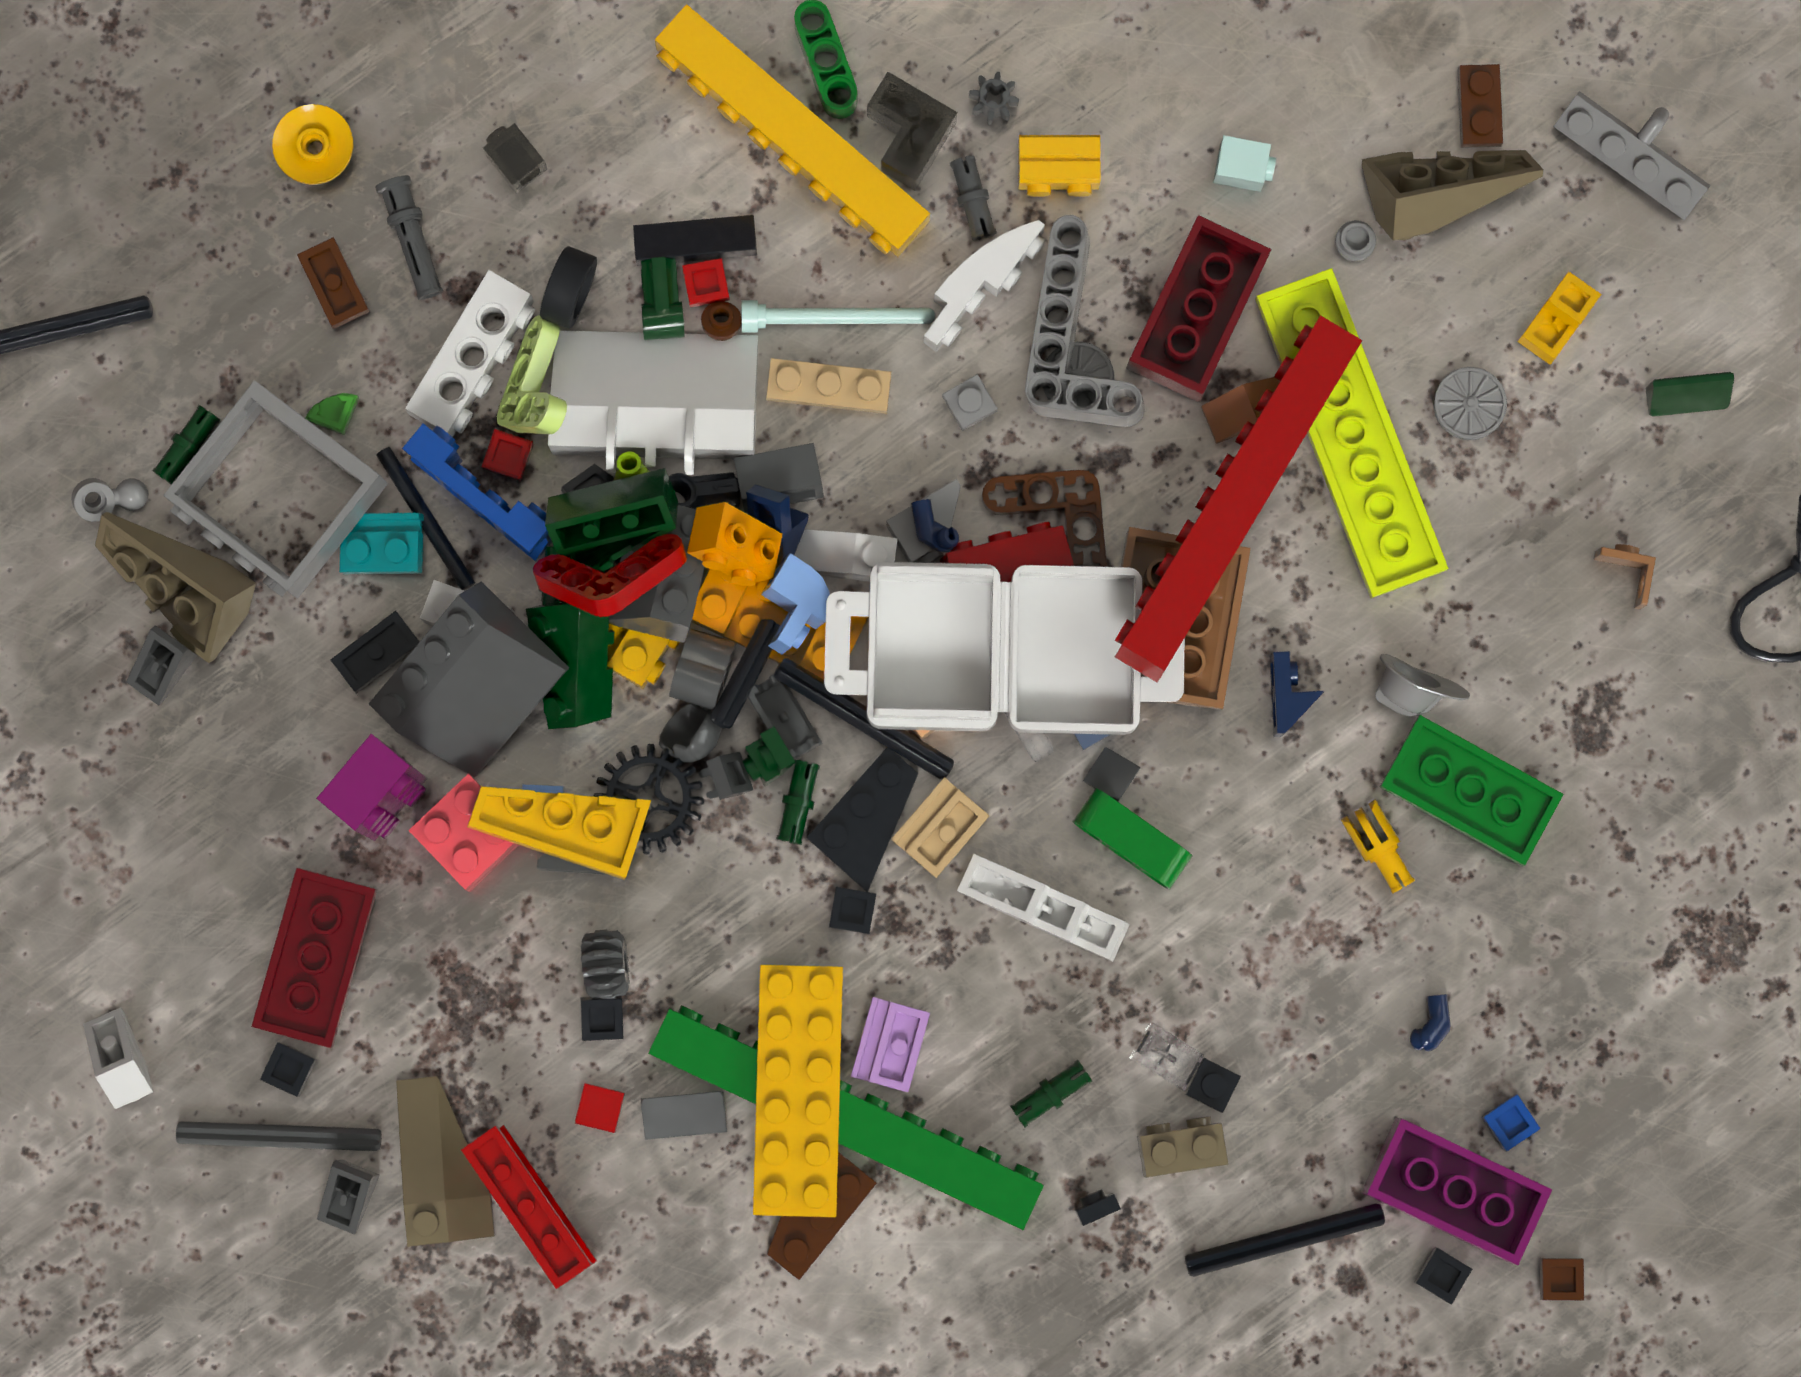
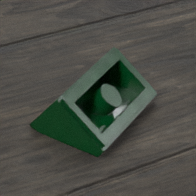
(1689, 394)

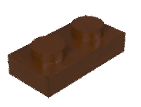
(1480, 105)
(333, 283)

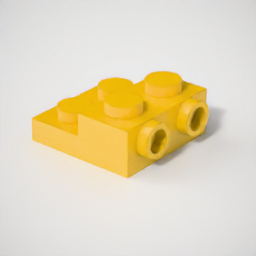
(638, 655)

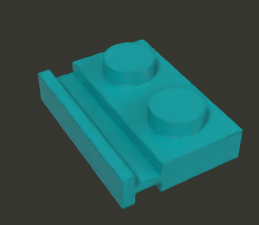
(384, 545)

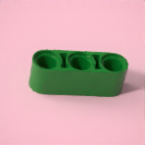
(825, 40)
(1132, 838)

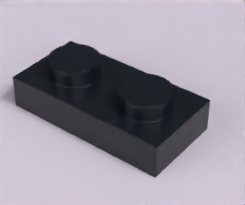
(375, 652)

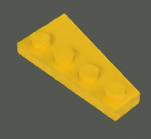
(572, 827)

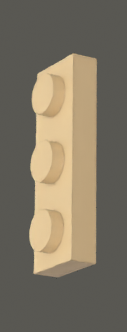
(828, 386)

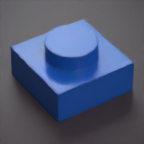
(1511, 1122)

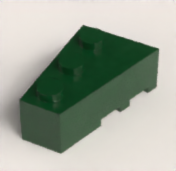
(612, 518)
(582, 644)

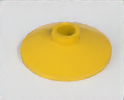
(303, 127)

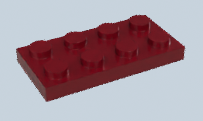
(314, 958)

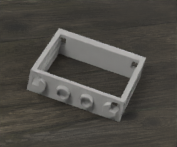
(219, 446)

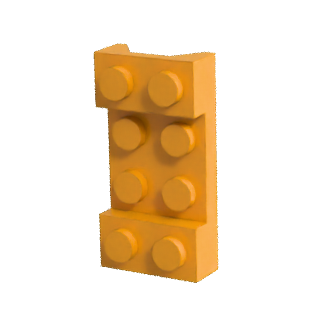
(738, 609)

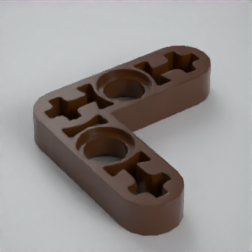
(1073, 507)

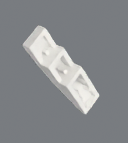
(1043, 907)

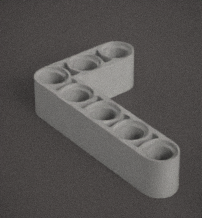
(1062, 336)

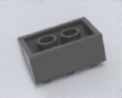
(670, 604)

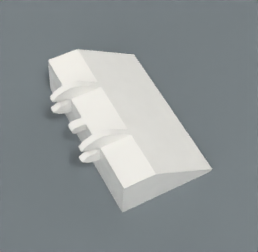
(655, 396)

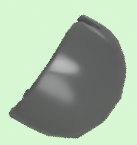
(690, 734)

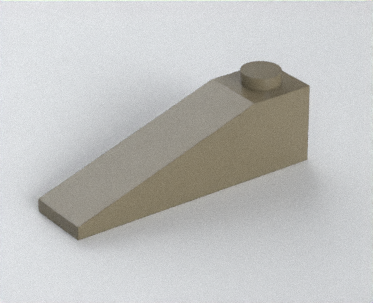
(1426, 194)
(191, 588)
(439, 1186)

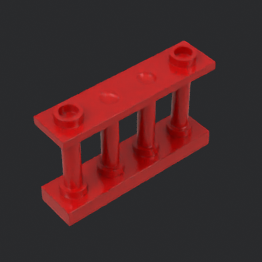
(529, 1205)

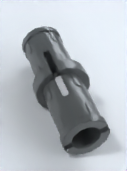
(973, 198)

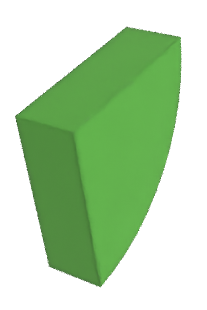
(334, 412)

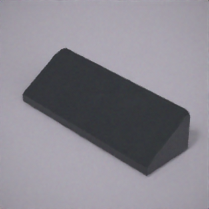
(696, 239)

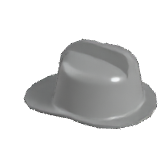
(1412, 689)

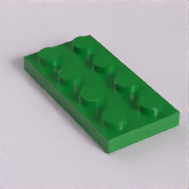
(1471, 790)

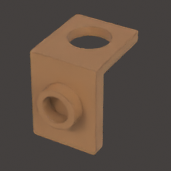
(1629, 556)

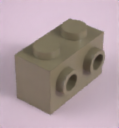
(1182, 1150)

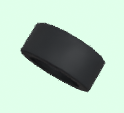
(568, 287)

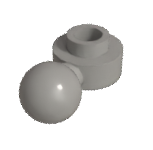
(129, 494)

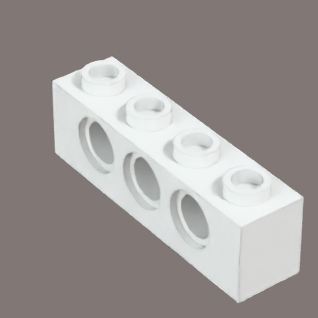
(491, 297)

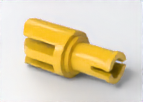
(1383, 853)

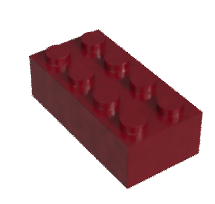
(1198, 308)

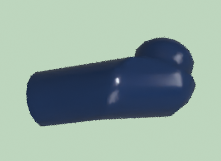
(931, 532)
(1436, 1027)

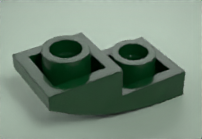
(767, 757)

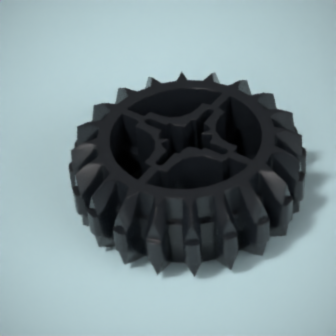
(661, 764)

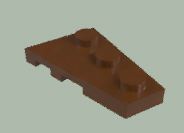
(802, 1239)

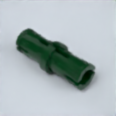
(186, 444)
(798, 802)
(1051, 1093)

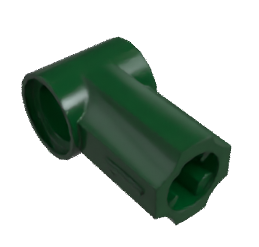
(661, 308)

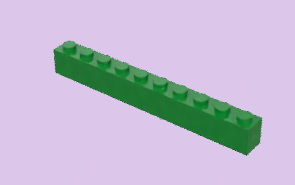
(862, 1123)

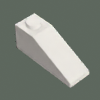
(845, 553)

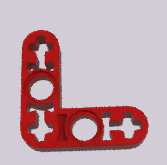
(610, 591)

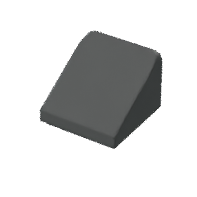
(1111, 773)

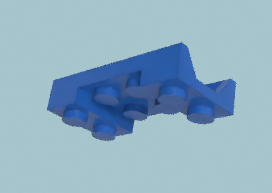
(438, 457)

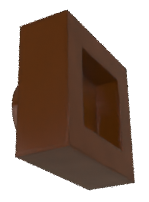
(1562, 1279)

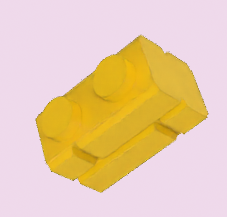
(1059, 164)

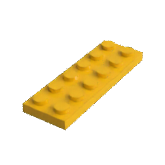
(798, 1091)

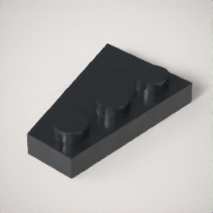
(864, 819)

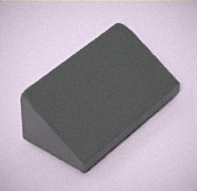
(684, 1115)

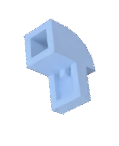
(804, 597)

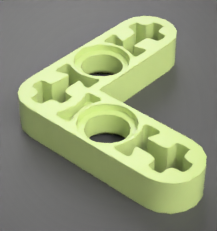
(523, 405)

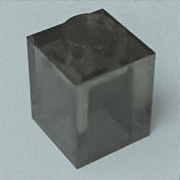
(514, 157)

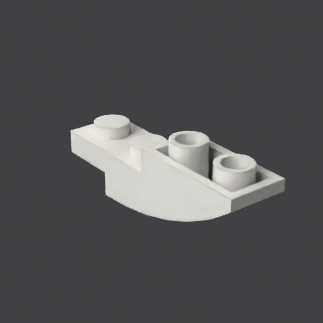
(988, 268)

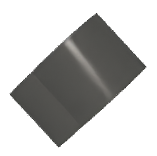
(702, 669)

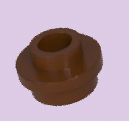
(724, 330)

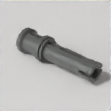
(405, 219)

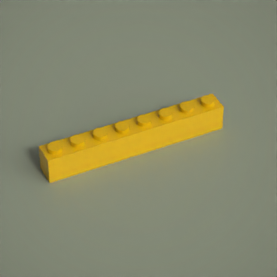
(791, 131)

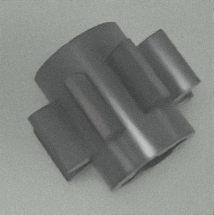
(991, 108)

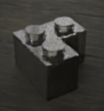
(920, 128)

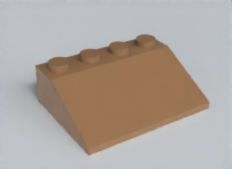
(1213, 633)

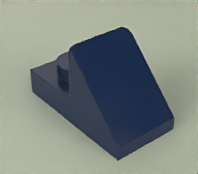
(775, 511)
(1287, 705)

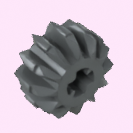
(605, 964)

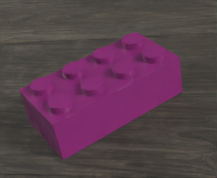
(373, 789)
(1456, 1191)

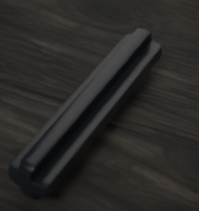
(745, 675)

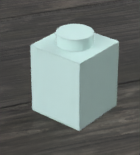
(1244, 164)

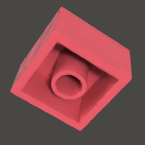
(460, 850)

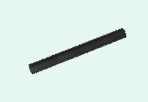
(429, 525)

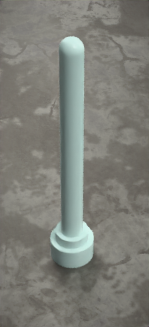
(757, 316)

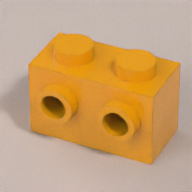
(734, 543)

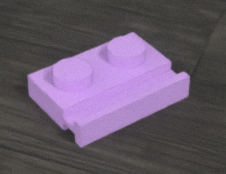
(890, 1044)

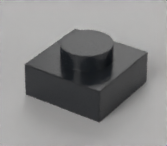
(852, 910)
(601, 1018)
(288, 1069)
(1213, 1085)
(1096, 1206)
(1443, 1275)

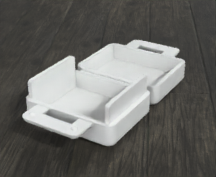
(962, 646)

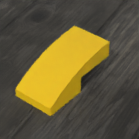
(1559, 318)

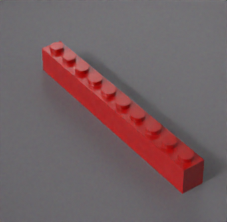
(1237, 499)

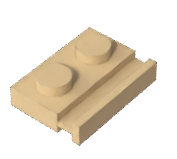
(940, 827)

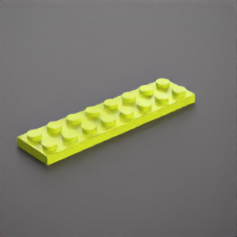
(1358, 447)

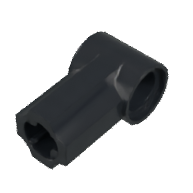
(707, 489)

